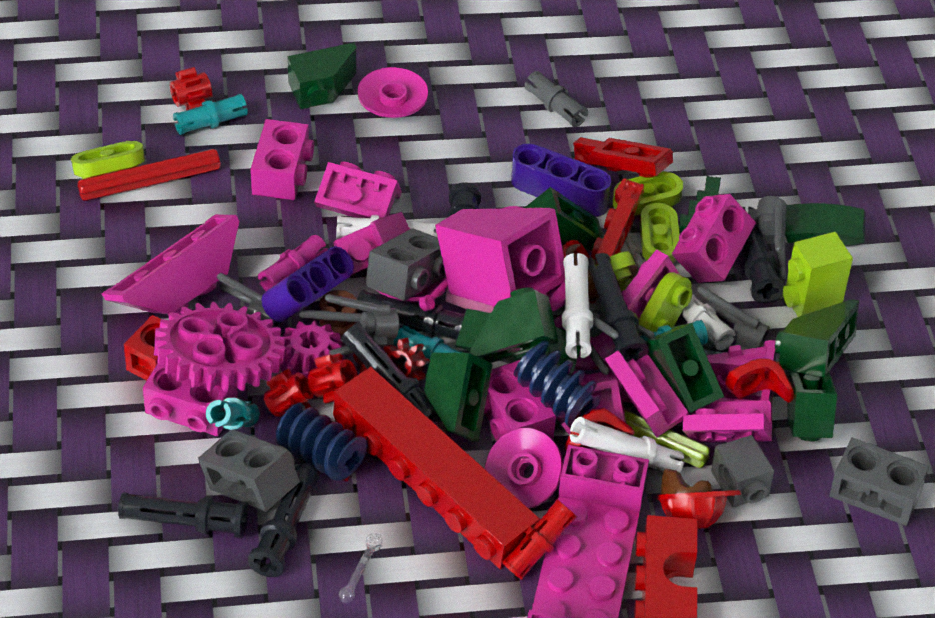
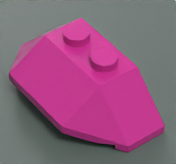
(180, 271)

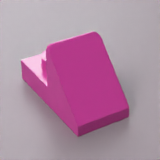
(370, 237)

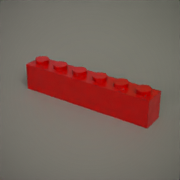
(433, 466)

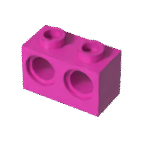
(281, 159)
(713, 238)
(180, 402)
(513, 406)

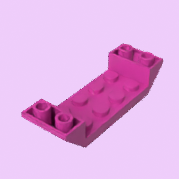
(592, 555)

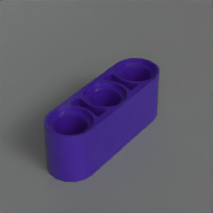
(539, 169)
(307, 284)

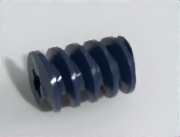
(555, 384)
(321, 442)

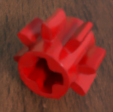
(190, 88)
(414, 356)
(330, 375)
(287, 391)

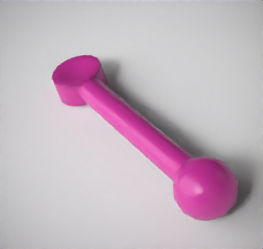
(428, 301)

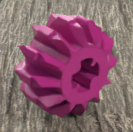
(306, 344)

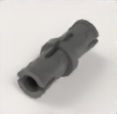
(556, 98)

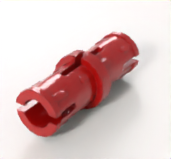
(539, 539)

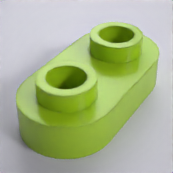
(108, 159)
(663, 188)
(659, 230)
(624, 268)
(667, 302)

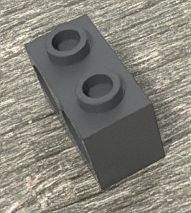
(405, 264)
(249, 469)
(878, 481)

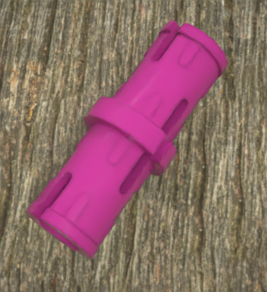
(292, 261)

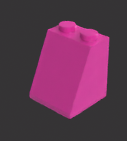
(500, 251)

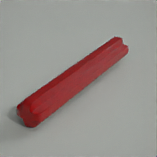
(148, 174)

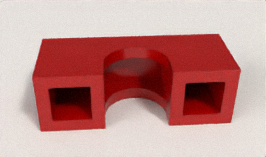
(667, 552)

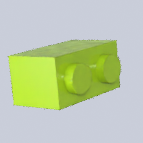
(817, 274)

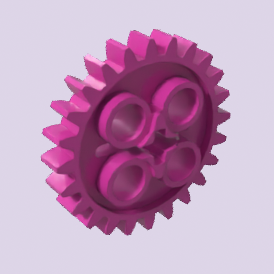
(219, 346)

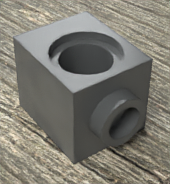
(744, 468)

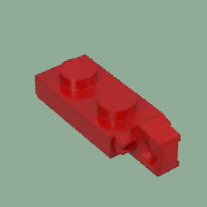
(623, 155)
(619, 220)

